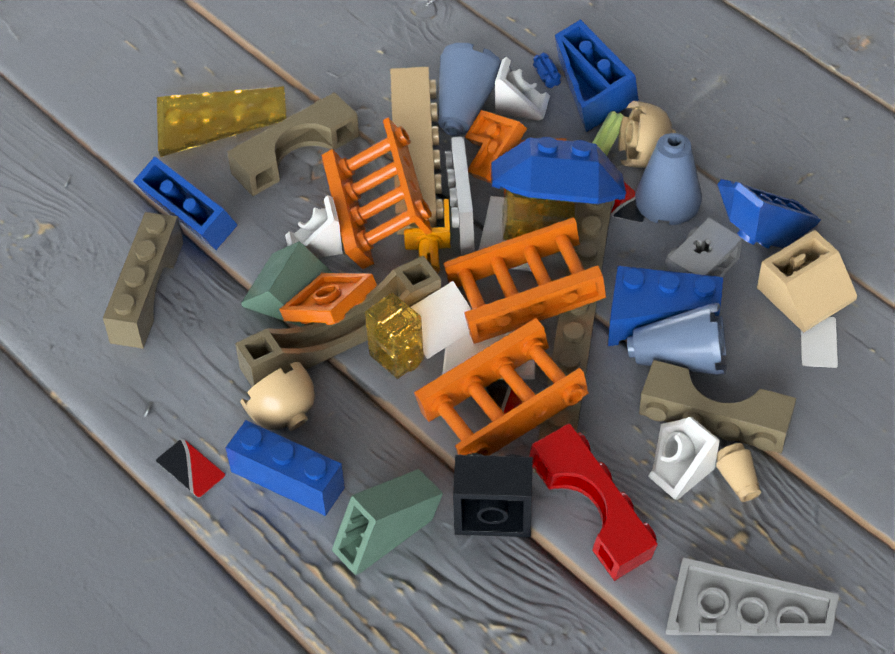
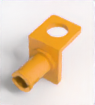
(430, 244)

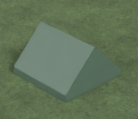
(283, 278)

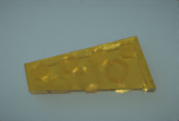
(212, 116)

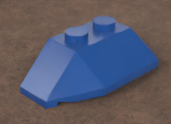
(558, 171)
(765, 216)

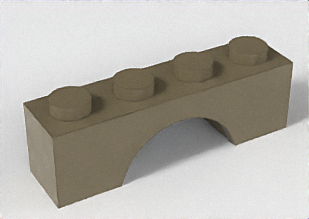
(323, 124)
(132, 301)
(756, 421)

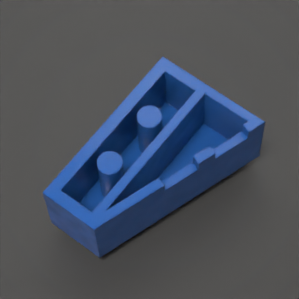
(594, 74)
(654, 295)

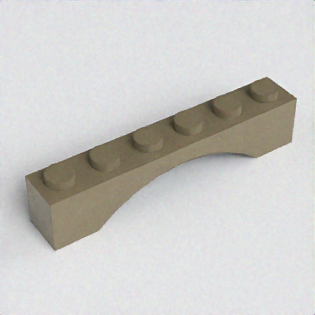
(317, 342)

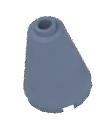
(464, 85)
(670, 182)
(684, 340)

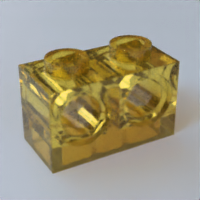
(394, 335)

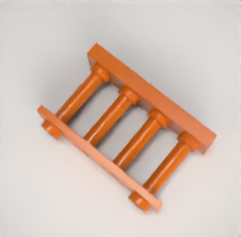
(346, 194)
(539, 302)
(487, 367)

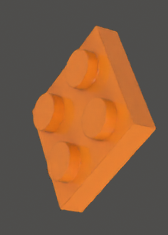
(328, 298)

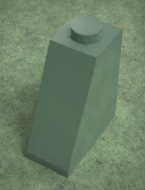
(385, 518)

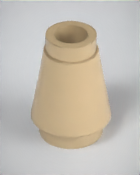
(738, 470)

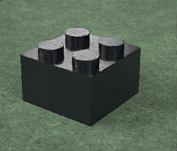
(492, 495)

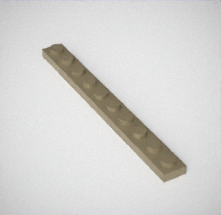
(576, 326)

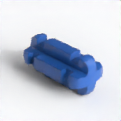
(547, 70)

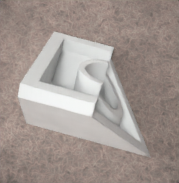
(516, 96)
(321, 232)
(683, 456)

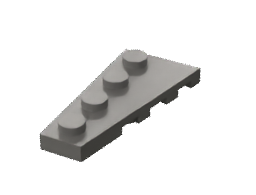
(460, 194)
(741, 603)

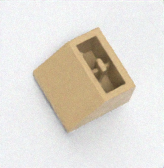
(807, 281)

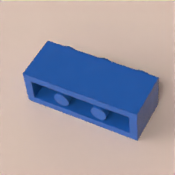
(185, 201)
(285, 467)

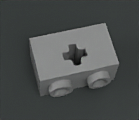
(706, 251)

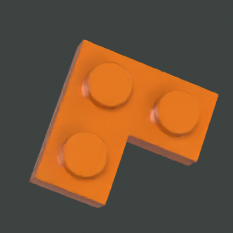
(496, 137)

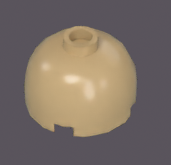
(641, 132)
(281, 399)

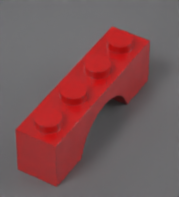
(567, 462)

